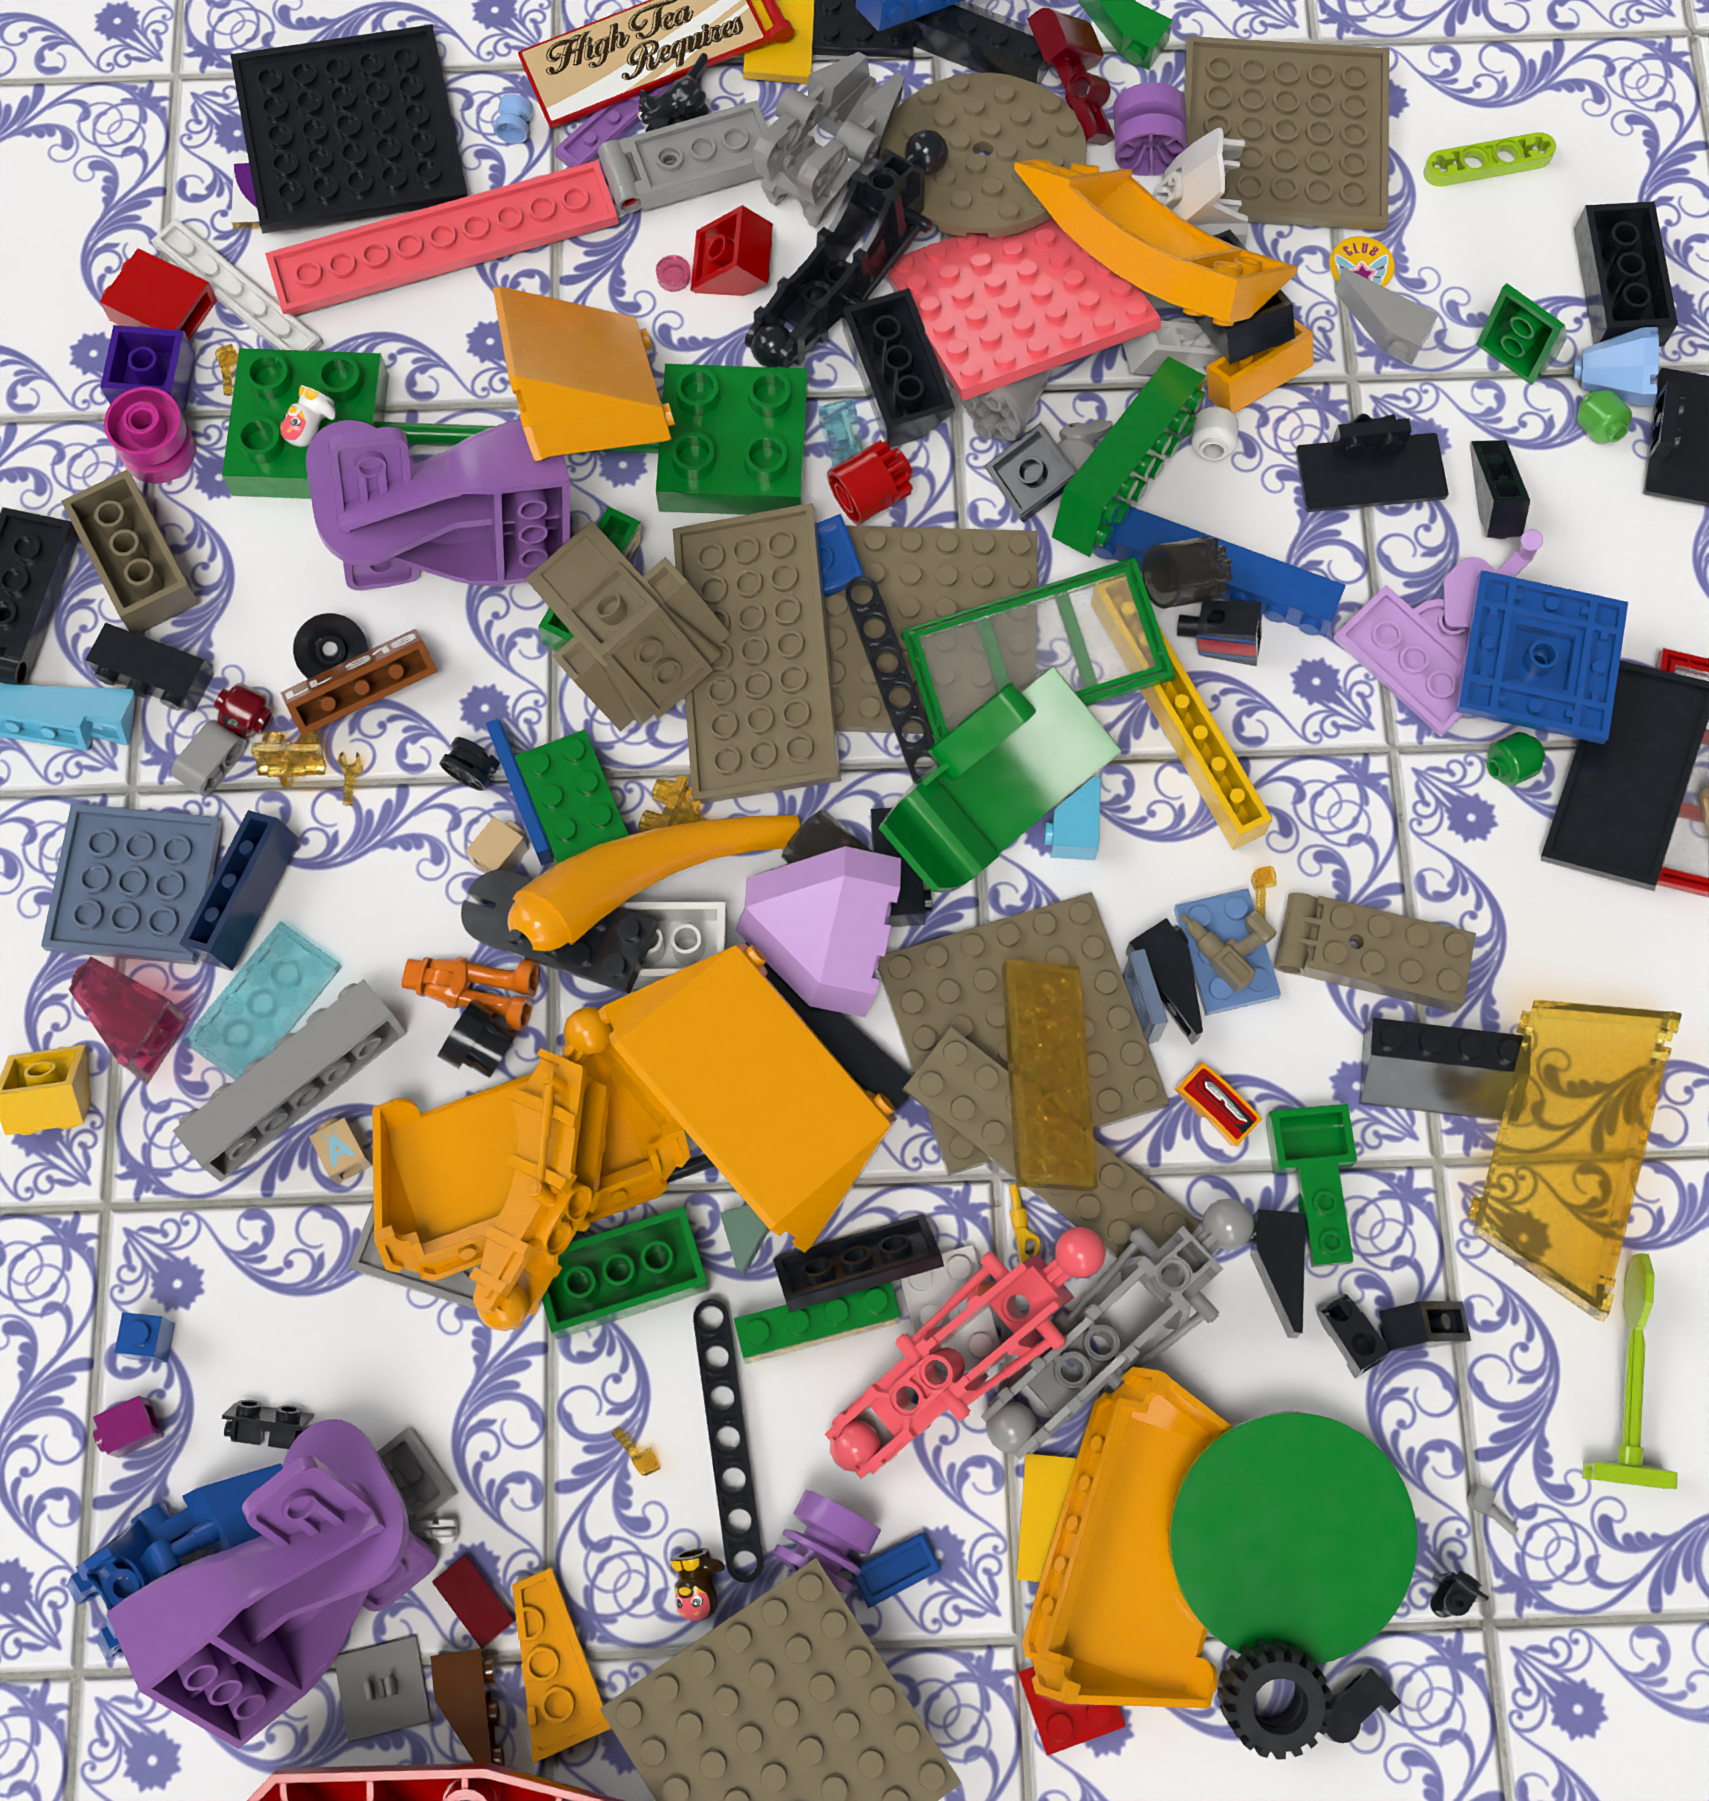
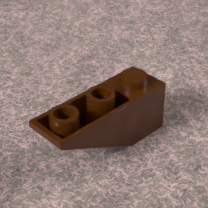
(465, 1699)

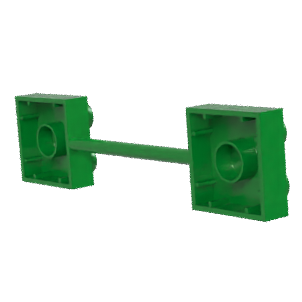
(729, 452)

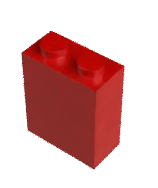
(157, 296)

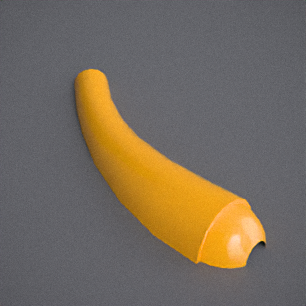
(591, 884)

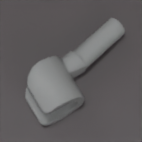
(1481, 1500)

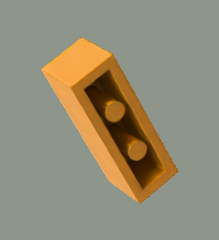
(1249, 379)

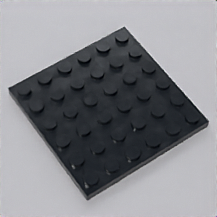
(347, 128)

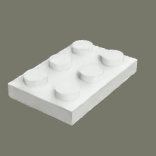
(929, 1293)

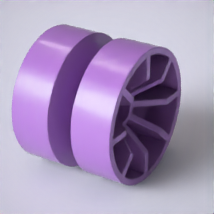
(1149, 128)

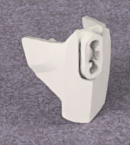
(1197, 182)

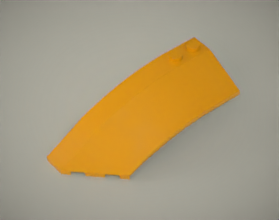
(1152, 244)

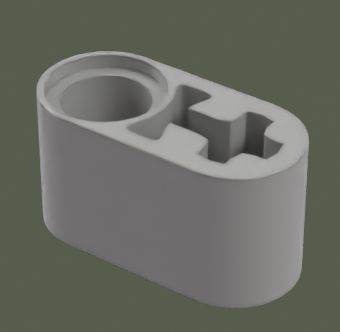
(208, 758)

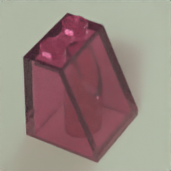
(128, 1016)

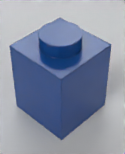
(144, 1337)

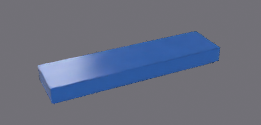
(520, 792)

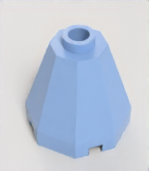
(1622, 365)

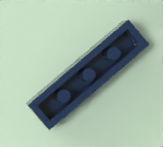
(239, 890)

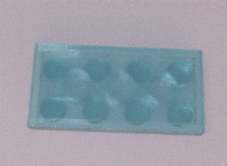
(262, 1001)

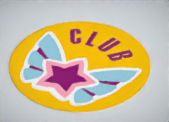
(1363, 257)

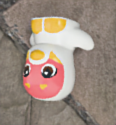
(304, 417)

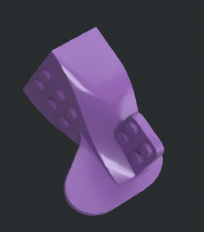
(463, 514)
(264, 1620)

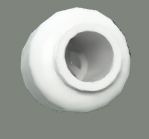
(1215, 433)

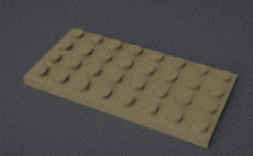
(769, 703)

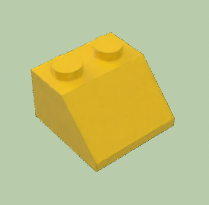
(44, 1090)

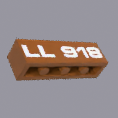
(358, 682)

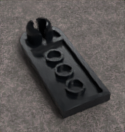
(606, 954)

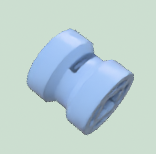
(513, 118)

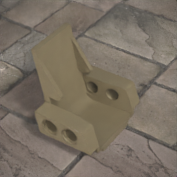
(635, 635)

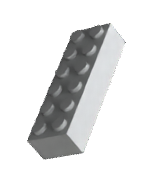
(289, 1081)

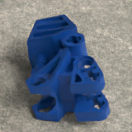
(158, 1540)

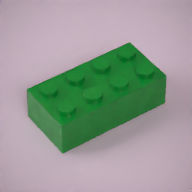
(571, 795)
(624, 1273)

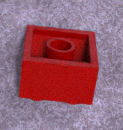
(732, 254)

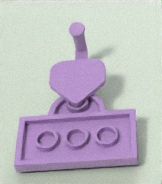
(1414, 649)

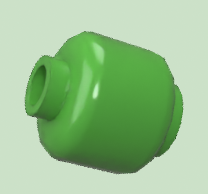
(1604, 416)

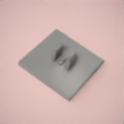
(382, 1688)

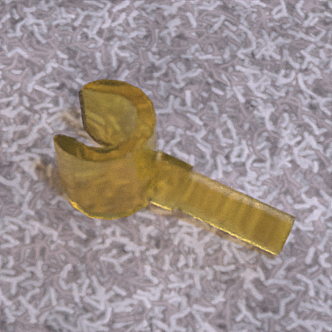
(226, 358)
(350, 773)
(1261, 879)
(645, 1461)

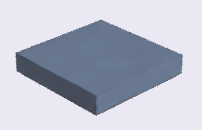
(1145, 996)

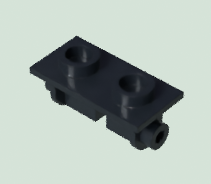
(251, 1419)
(1455, 1594)

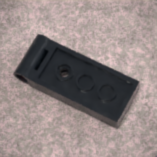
(32, 571)

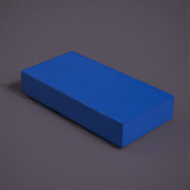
(896, 1570)

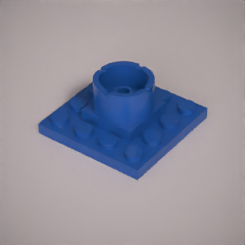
(1542, 657)

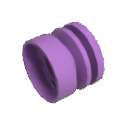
(828, 1537)

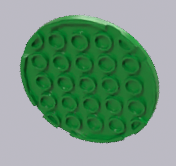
(1293, 1535)

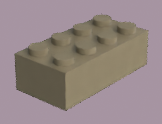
(129, 552)

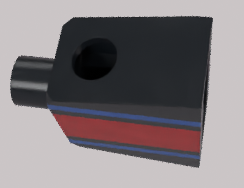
(1225, 630)

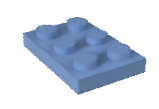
(1226, 918)

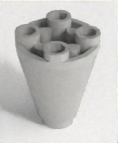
(1007, 408)

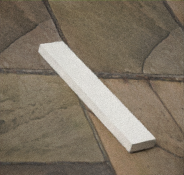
(234, 289)

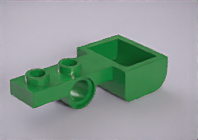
(1315, 1146)

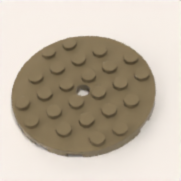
(998, 116)

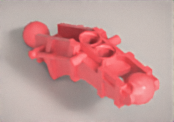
(857, 1444)

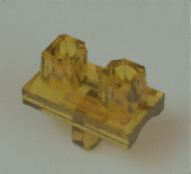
(289, 759)
(676, 798)

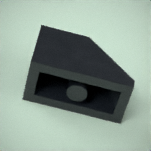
(1424, 1325)

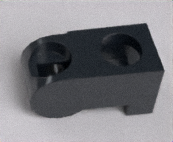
(1353, 1335)
(1356, 1704)

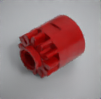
(870, 481)

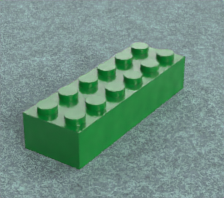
(1129, 457)

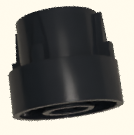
(476, 1041)

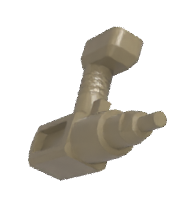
(1227, 957)

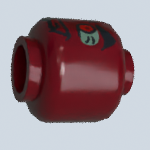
(243, 710)

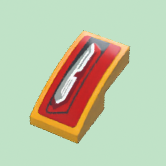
(1218, 1103)

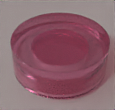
(673, 273)

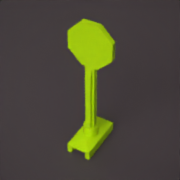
(1629, 1464)

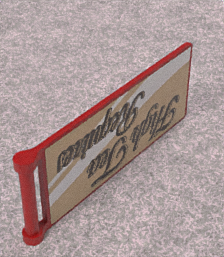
(641, 51)

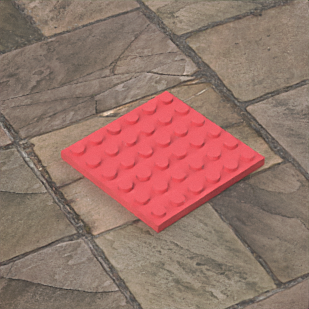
(1017, 305)

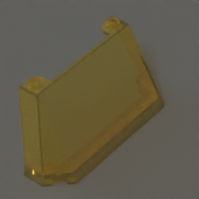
(1574, 1144)

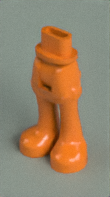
(450, 983)

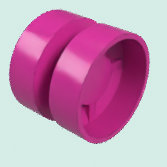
(150, 435)

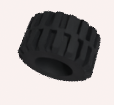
(1298, 1722)

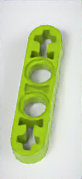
(1487, 154)

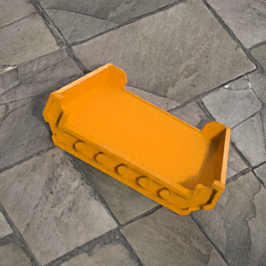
(578, 375)
(753, 1088)
(447, 1176)
(1108, 1599)

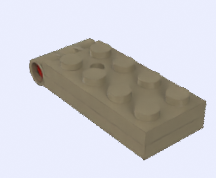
(1394, 956)

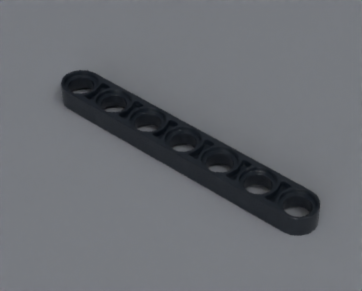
(889, 681)
(736, 1458)

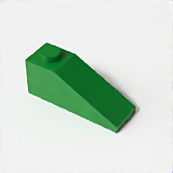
(1131, 28)

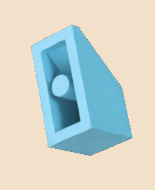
(1076, 824)

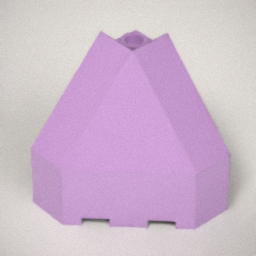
(825, 924)

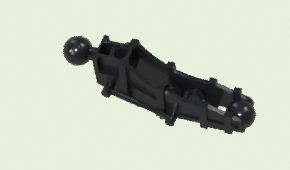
(825, 281)

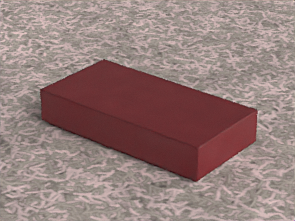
(473, 1601)

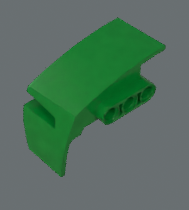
(996, 779)

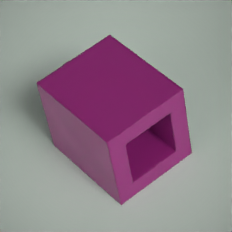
(127, 1427)

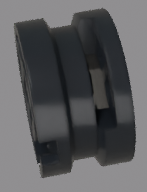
(469, 764)

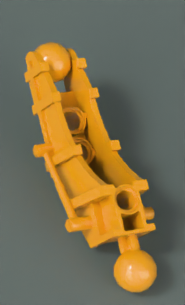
(555, 1176)

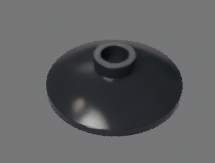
(322, 629)

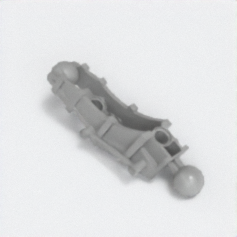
(1013, 1425)

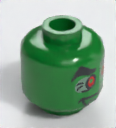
(1515, 758)

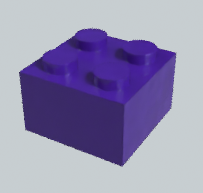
(147, 359)

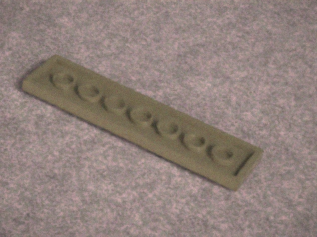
(973, 1099)

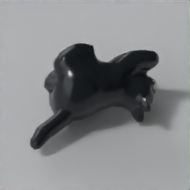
(679, 103)

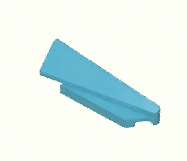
(66, 714)

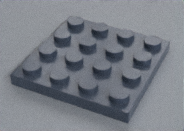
(130, 882)

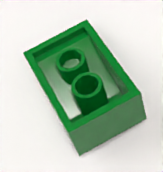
(1522, 335)

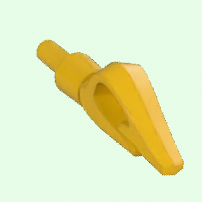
(1020, 1225)

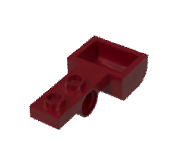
(1074, 49)

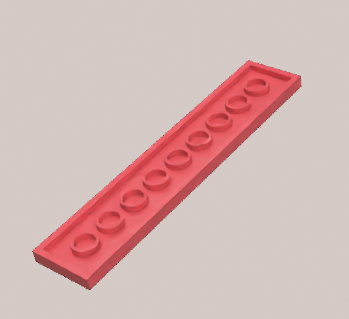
(441, 238)

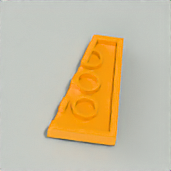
(555, 1670)

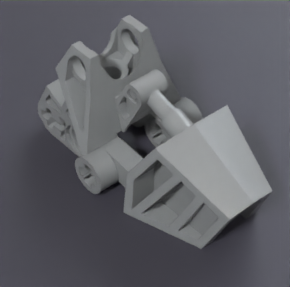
(846, 105)

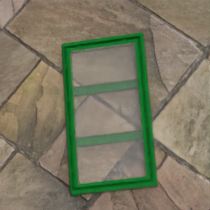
(1088, 626)

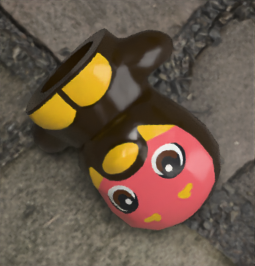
(695, 1589)

